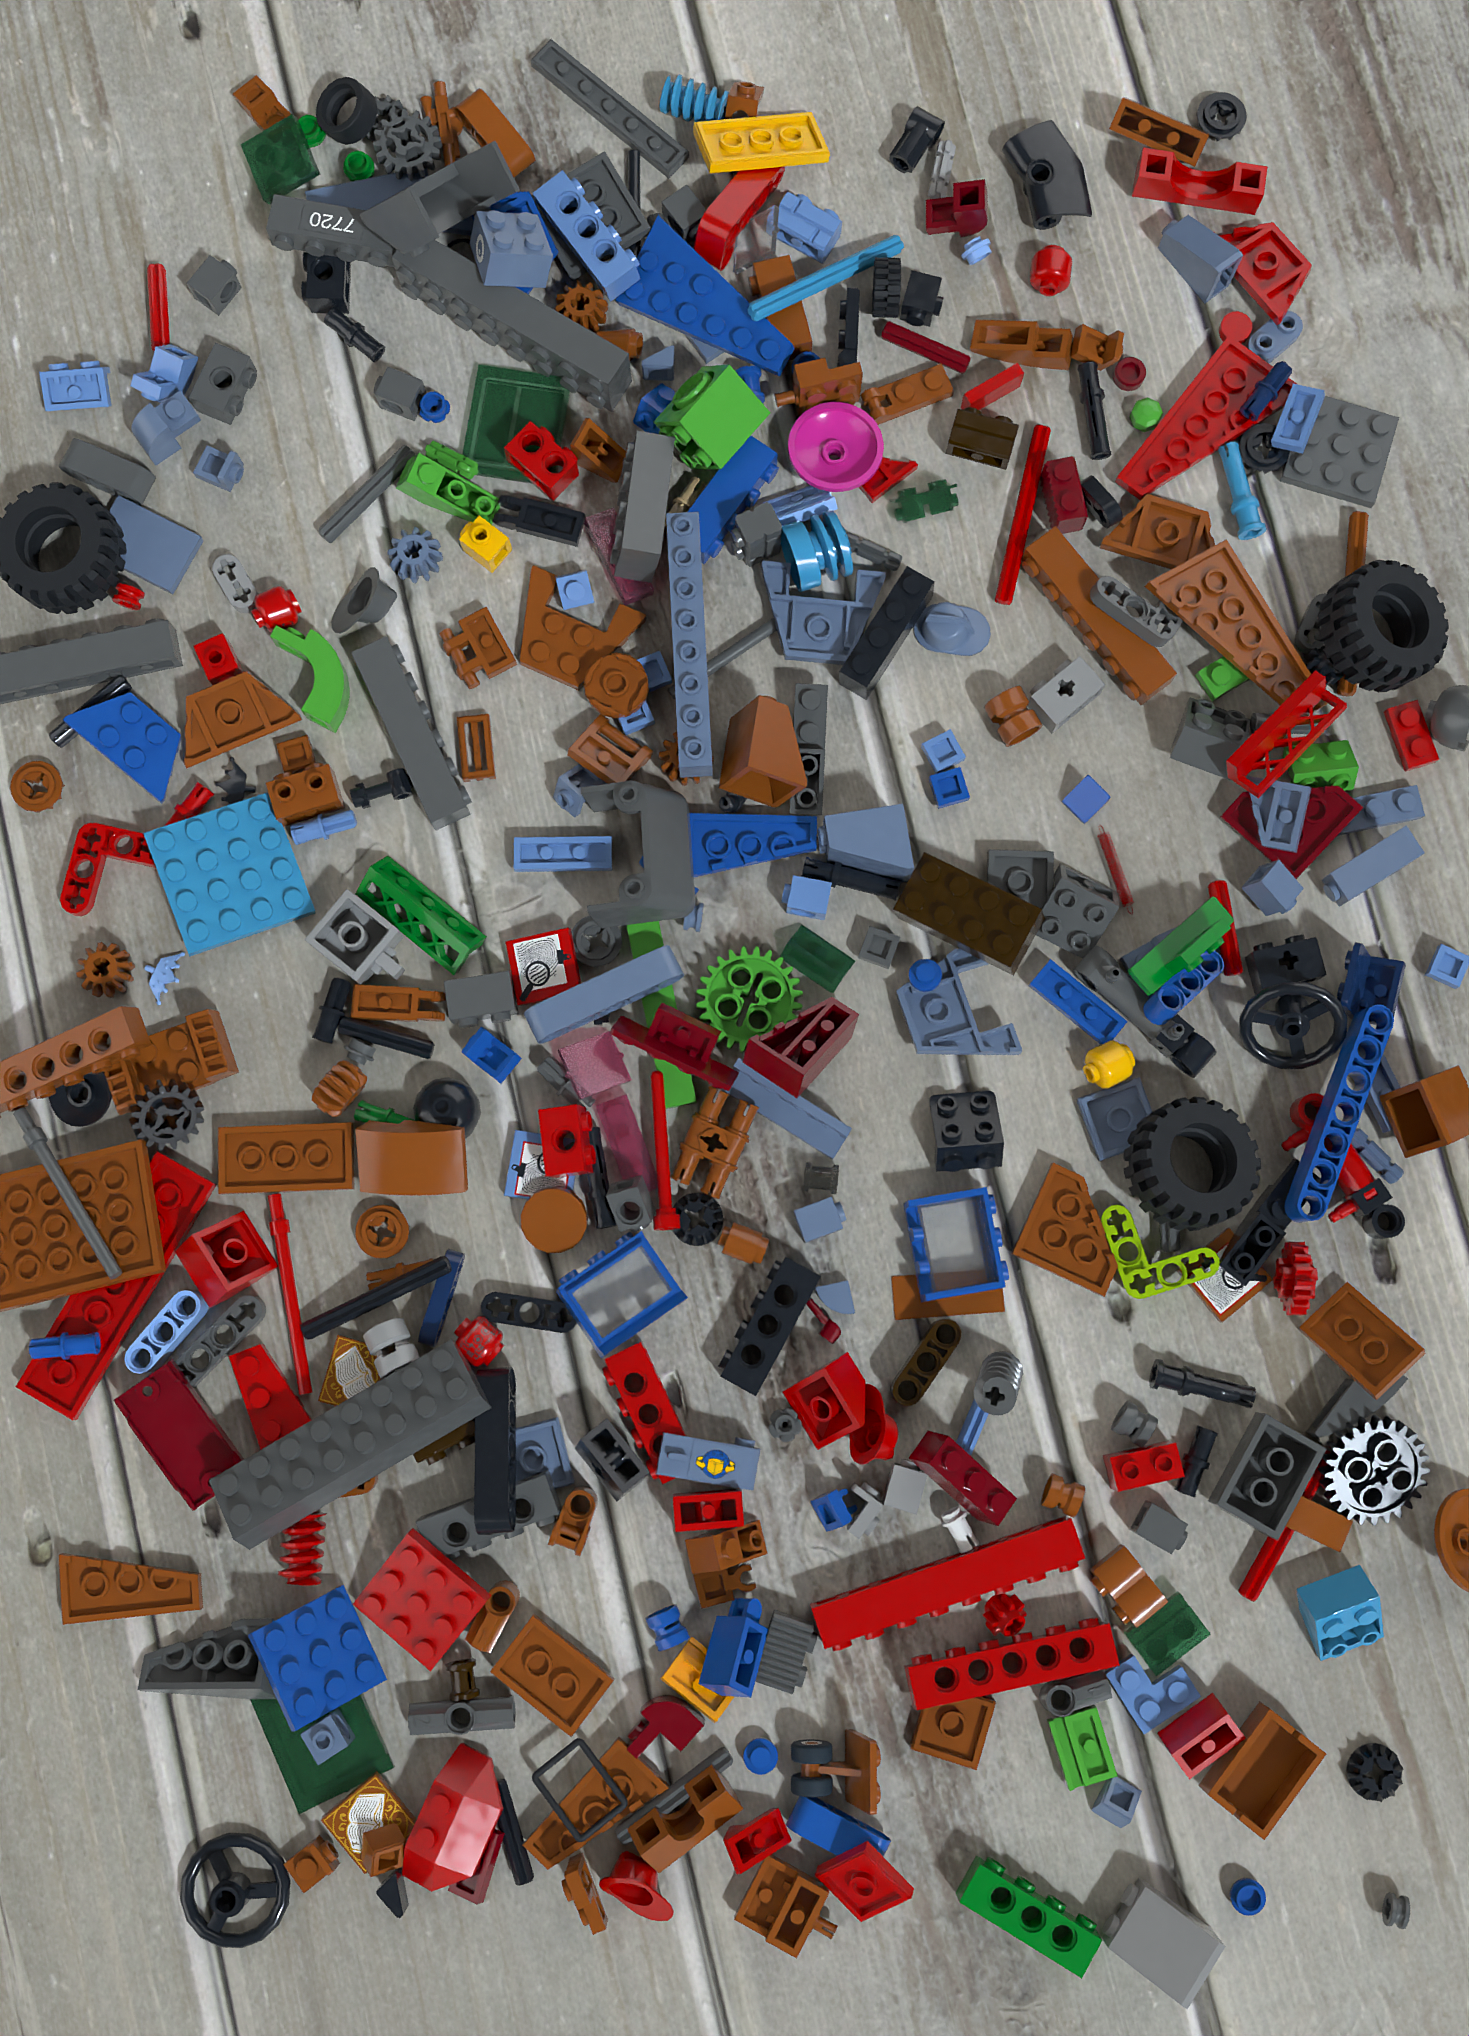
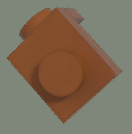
(1097, 347)

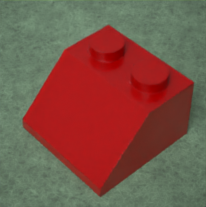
(226, 1258)

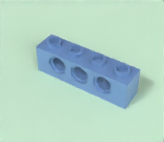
(611, 276)

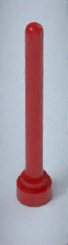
(666, 1215)

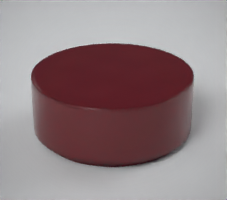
(1129, 374)

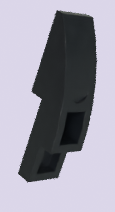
(1260, 1229)

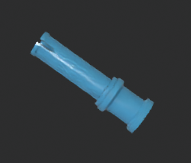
(1244, 504)

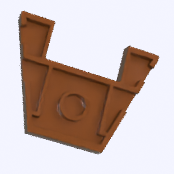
(562, 645)

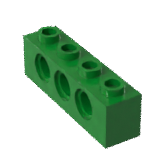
(1071, 1952)

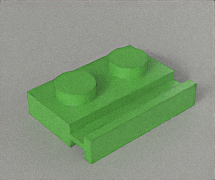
(1082, 1748)

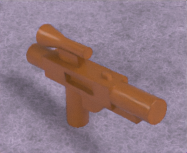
(446, 118)

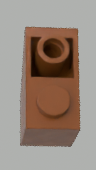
(725, 1547)

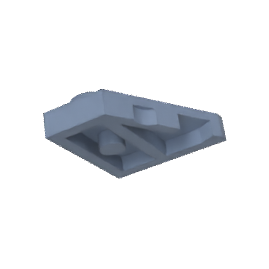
(1280, 814)

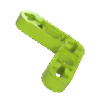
(1141, 1265)

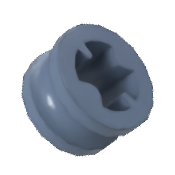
(694, 919)

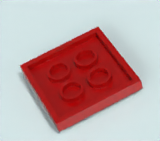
(421, 1599)

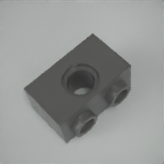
(221, 367)

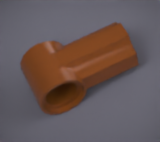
(492, 1618)

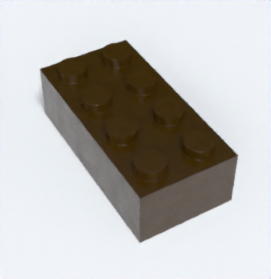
(969, 913)

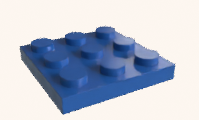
(317, 1657)

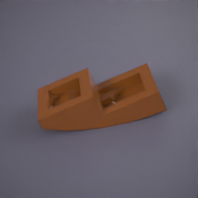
(260, 103)
(1319, 1524)

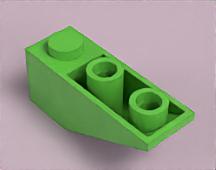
(446, 490)

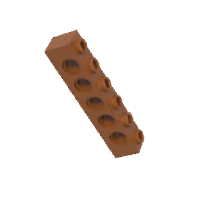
(127, 1039)

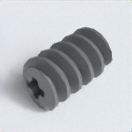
(998, 1383)

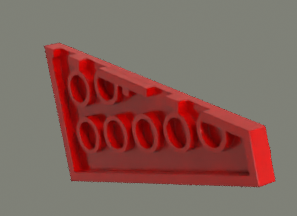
(1201, 419)

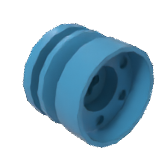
(822, 548)

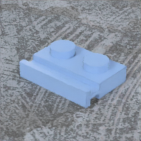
(802, 504)

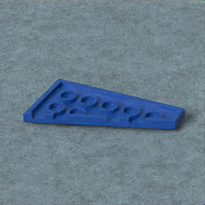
(694, 299)

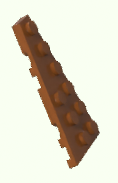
(1230, 613)

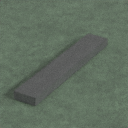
(609, 108)

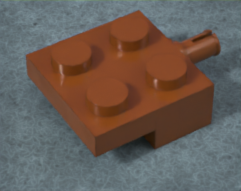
(817, 385)
(784, 1905)

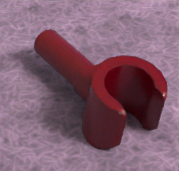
(830, 1330)

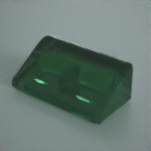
(817, 959)

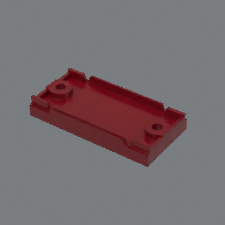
(178, 1432)

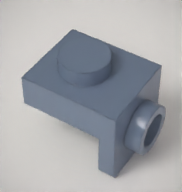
(219, 468)

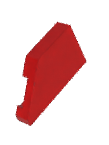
(886, 477)

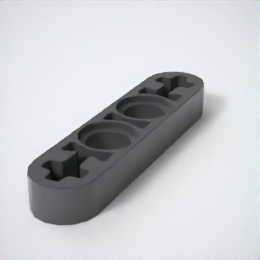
(209, 1342)

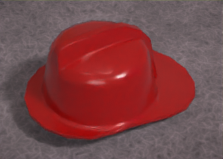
(878, 1434)
(637, 1887)

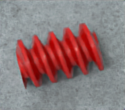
(303, 1551)

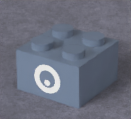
(511, 249)

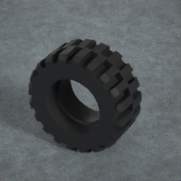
(90, 571)
(1408, 608)
(1223, 1141)

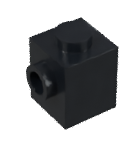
(921, 299)

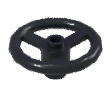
(1292, 1022)
(223, 1901)

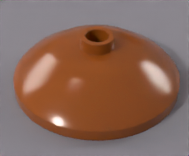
(1452, 1536)

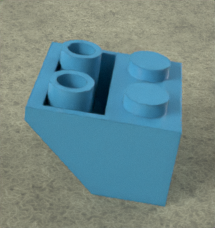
(1341, 1612)

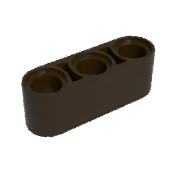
(940, 1353)

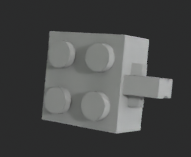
(357, 939)

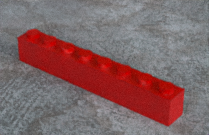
(947, 1582)

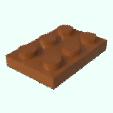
(1362, 1340)
(552, 1675)

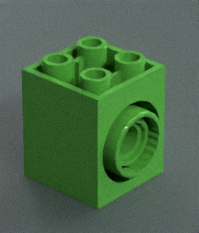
(711, 417)

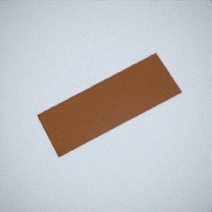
(909, 1305)

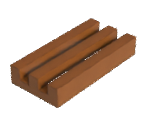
(478, 774)

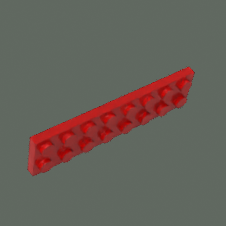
(115, 1308)

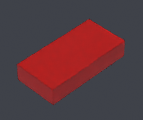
(993, 388)

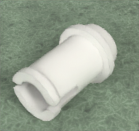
(959, 1528)

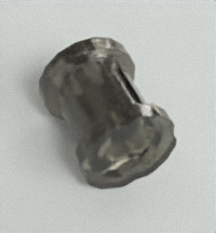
(821, 1178)

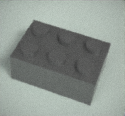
(1267, 1475)

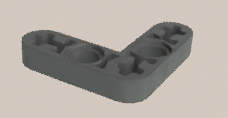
(1149, 616)

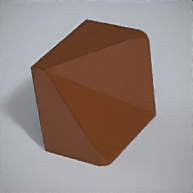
(382, 1849)

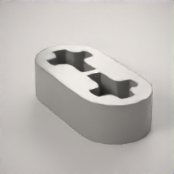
(229, 587)

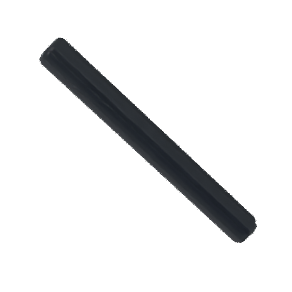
(376, 1297)

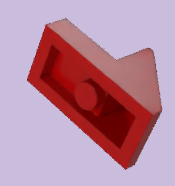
(756, 1839)

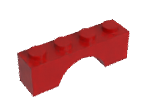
(1231, 189)

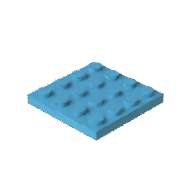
(229, 874)

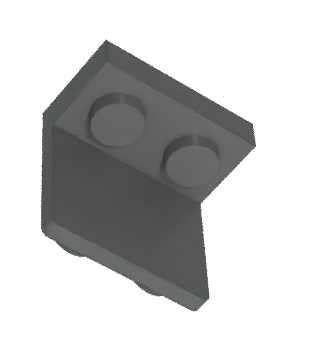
(1077, 911)

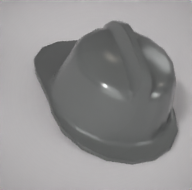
(364, 603)

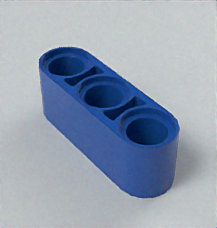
(1182, 989)
(832, 1827)

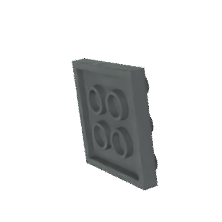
(616, 204)
(1344, 453)

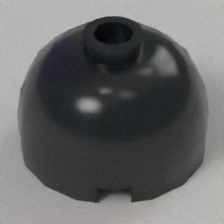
(448, 1103)

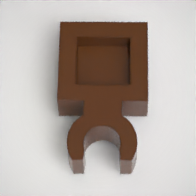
(718, 1586)

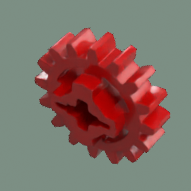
(1295, 1278)

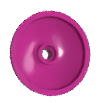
(837, 431)

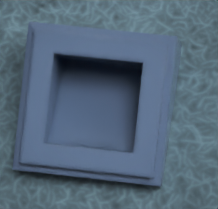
(660, 365)
(1117, 1802)

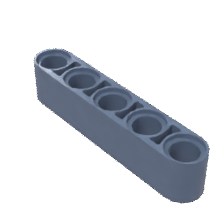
(603, 994)

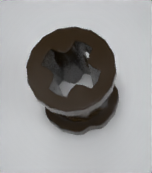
(462, 1679)

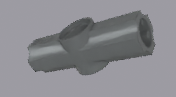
(438, 1716)

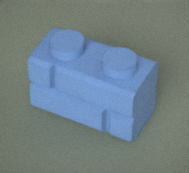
(808, 227)

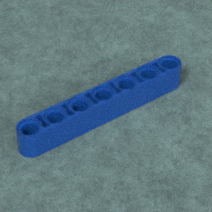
(1326, 1121)

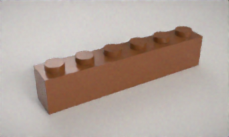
(1068, 583)

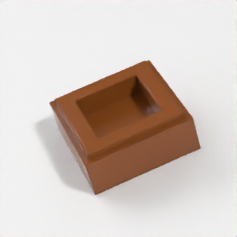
(296, 754)

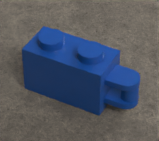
(735, 1650)

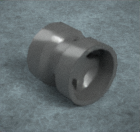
(1134, 1424)

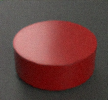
(1236, 325)

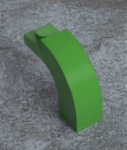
(331, 688)

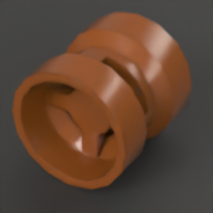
(1065, 1496)

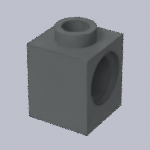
(683, 213)
(214, 284)
(399, 393)
(634, 1191)
(1160, 1527)

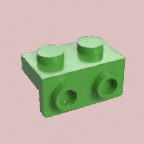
(1325, 766)

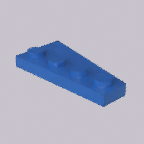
(743, 840)

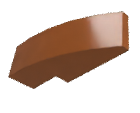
(1023, 343)

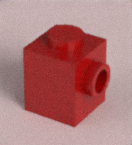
(218, 659)

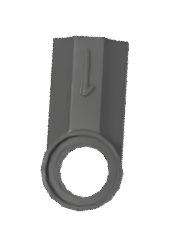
(1079, 1692)

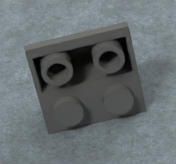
(1209, 736)

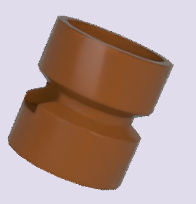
(1013, 716)

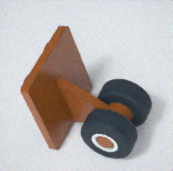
(859, 1769)

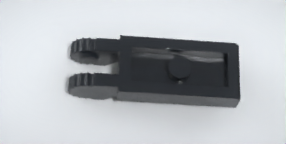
(849, 337)
(541, 520)

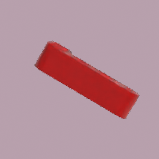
(732, 212)

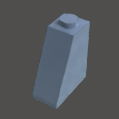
(1200, 256)
(1372, 866)

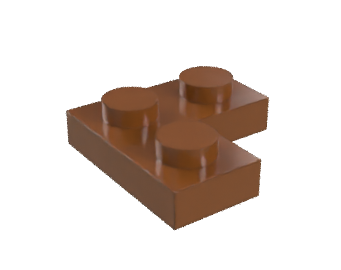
(581, 1888)

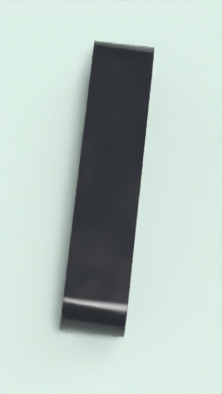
(496, 1454)

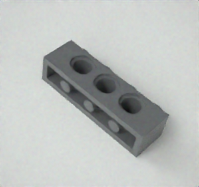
(536, 1489)

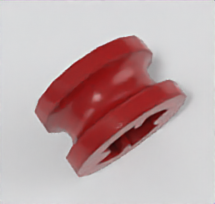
(128, 596)

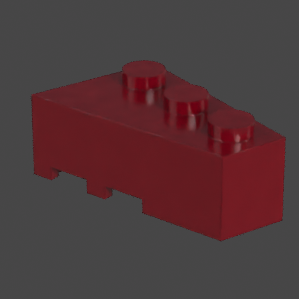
(802, 1047)

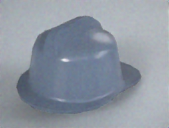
(952, 629)

